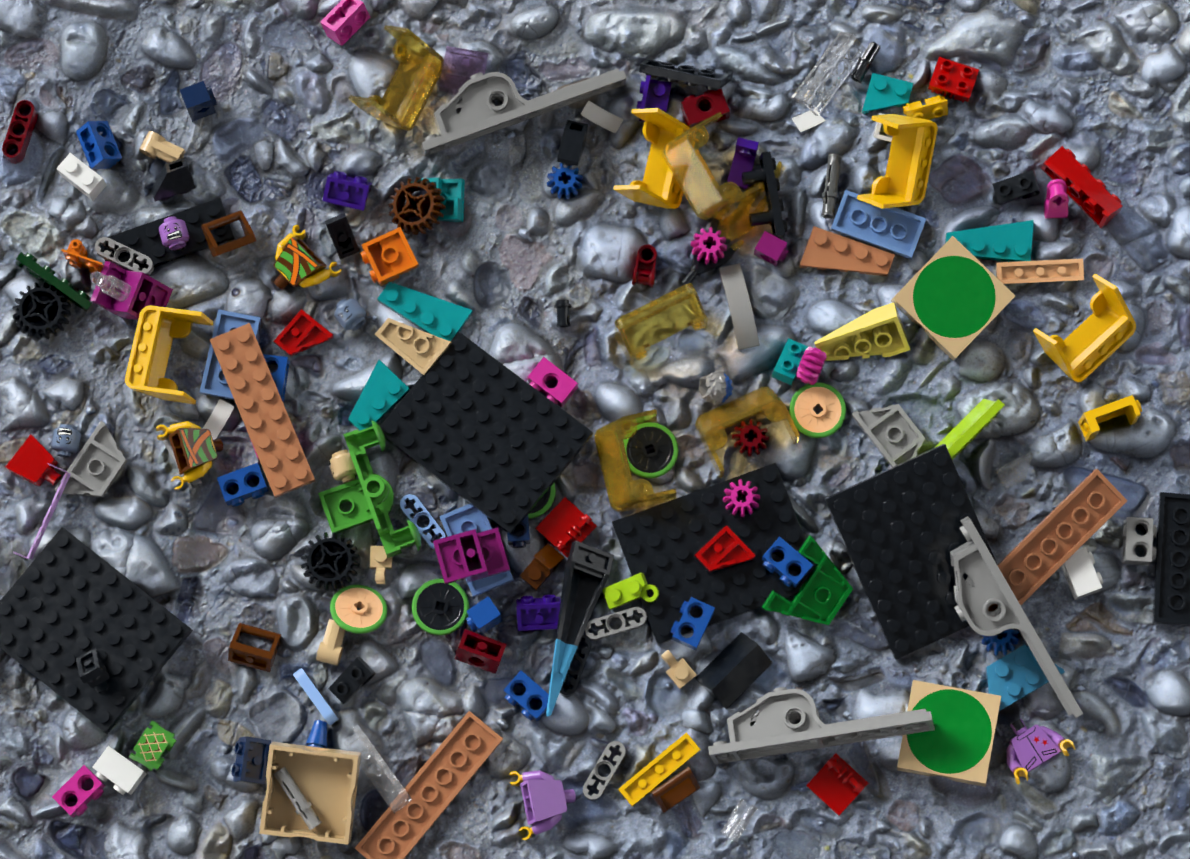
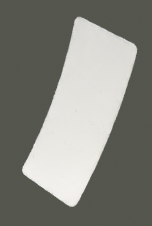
(601, 117)
(807, 120)
(218, 418)

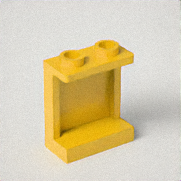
(1090, 419)

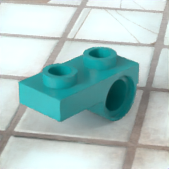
(789, 361)

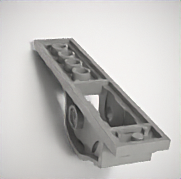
(482, 117)
(988, 586)
(778, 735)

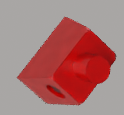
(31, 463)

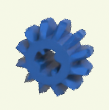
(556, 184)
(1007, 643)

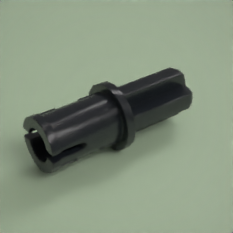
(865, 62)

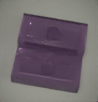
(459, 66)

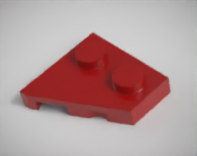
(302, 334)
(724, 551)

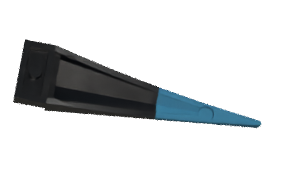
(582, 586)

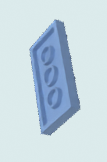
(883, 228)
(213, 378)
(464, 520)

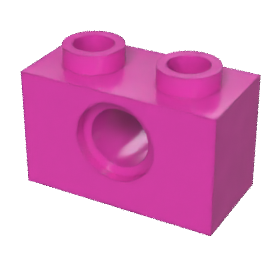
(548, 371)

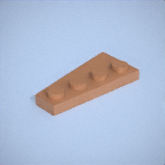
(836, 252)

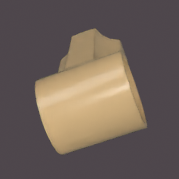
(157, 147)
(331, 648)

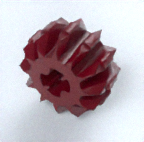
(757, 443)

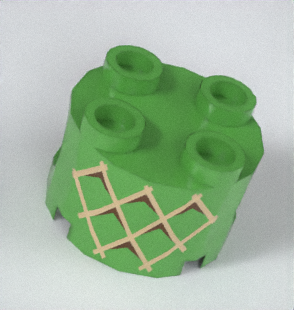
(152, 746)

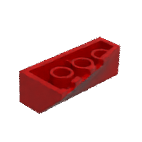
(1083, 187)

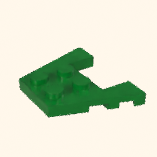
(820, 594)

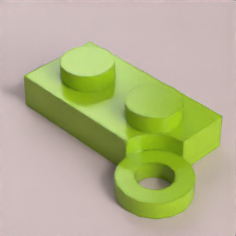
(629, 590)

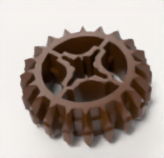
(402, 213)

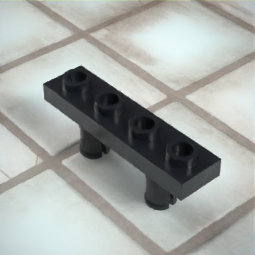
(772, 186)

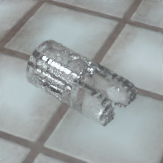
(108, 285)
(735, 824)

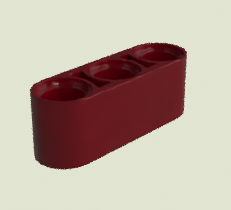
(20, 141)

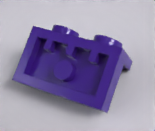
(655, 94)
(347, 190)
(537, 612)

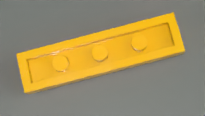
(659, 769)

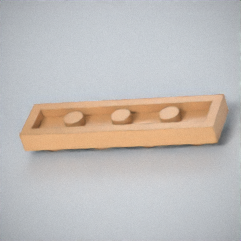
(1040, 271)

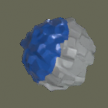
(715, 387)

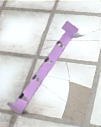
(51, 510)

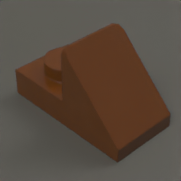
(542, 566)

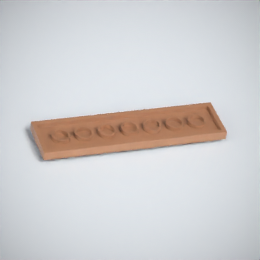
(262, 410)
(1060, 535)
(431, 790)

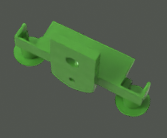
(370, 496)

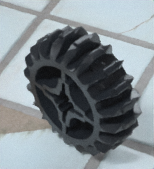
(34, 314)
(321, 566)

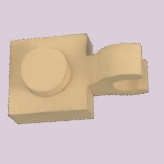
(380, 562)
(679, 671)

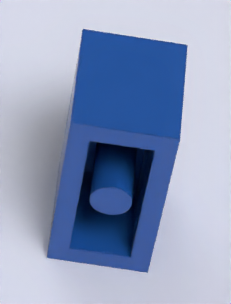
(483, 616)

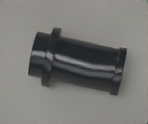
(563, 313)

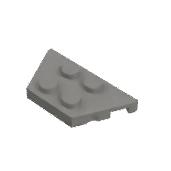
(891, 433)
(95, 465)

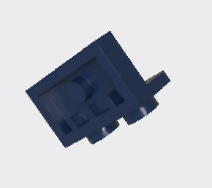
(251, 760)

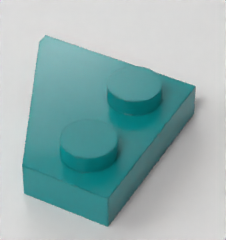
(886, 93)

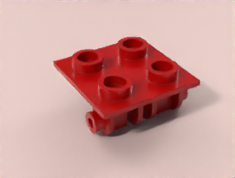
(953, 79)
(565, 526)
(837, 784)

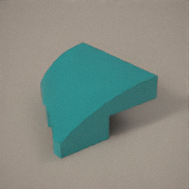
(453, 192)

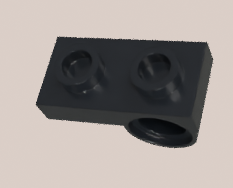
(1016, 187)
(351, 680)

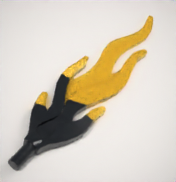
(732, 228)

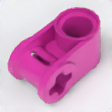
(1056, 200)

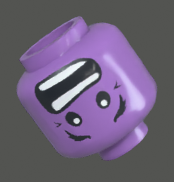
(174, 233)

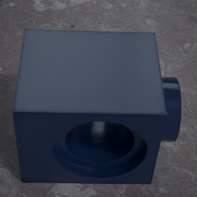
(520, 542)

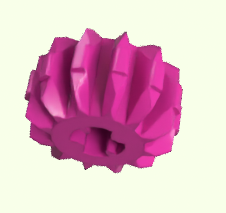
(716, 242)
(811, 365)
(750, 500)

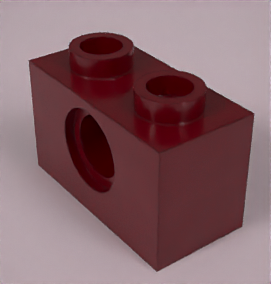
(713, 98)
(480, 651)

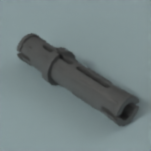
(831, 186)

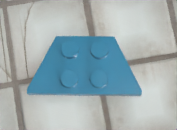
(1015, 676)

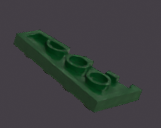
(79, 299)

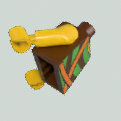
(299, 263)
(192, 449)

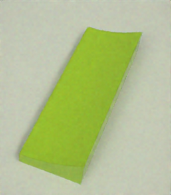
(971, 426)

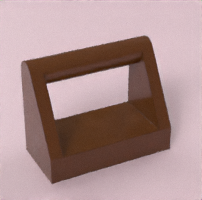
(218, 250)
(250, 655)
(675, 790)

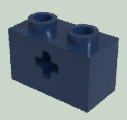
(199, 100)

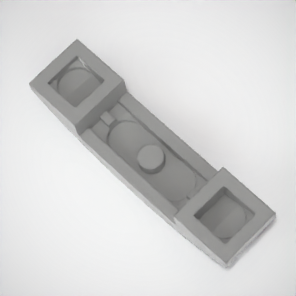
(739, 306)

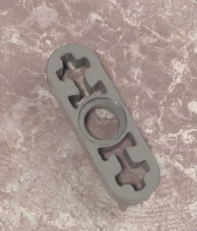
(107, 255)
(611, 632)
(601, 788)

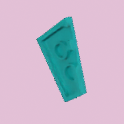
(378, 397)

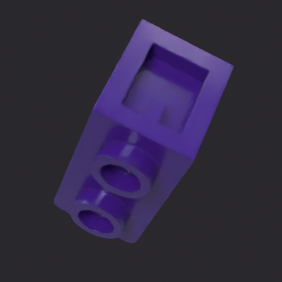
(743, 160)

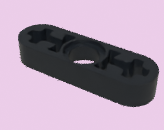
(585, 651)

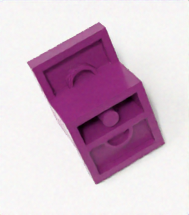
(143, 293)
(471, 555)

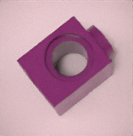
(771, 249)

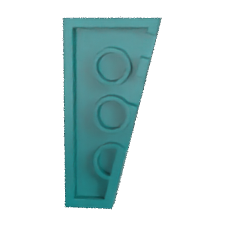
(1000, 242)
(425, 311)

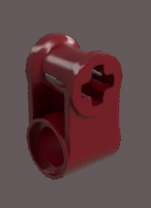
(645, 270)

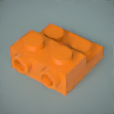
(388, 256)

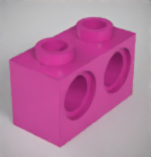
(345, 20)
(74, 786)

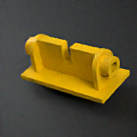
(934, 108)

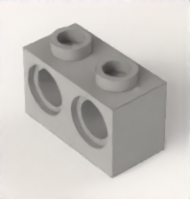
(1132, 540)

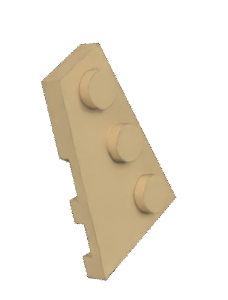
(413, 345)

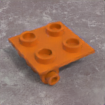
(77, 257)

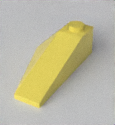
(869, 335)

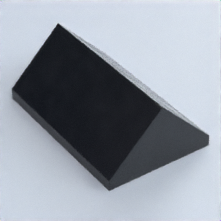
(734, 670)

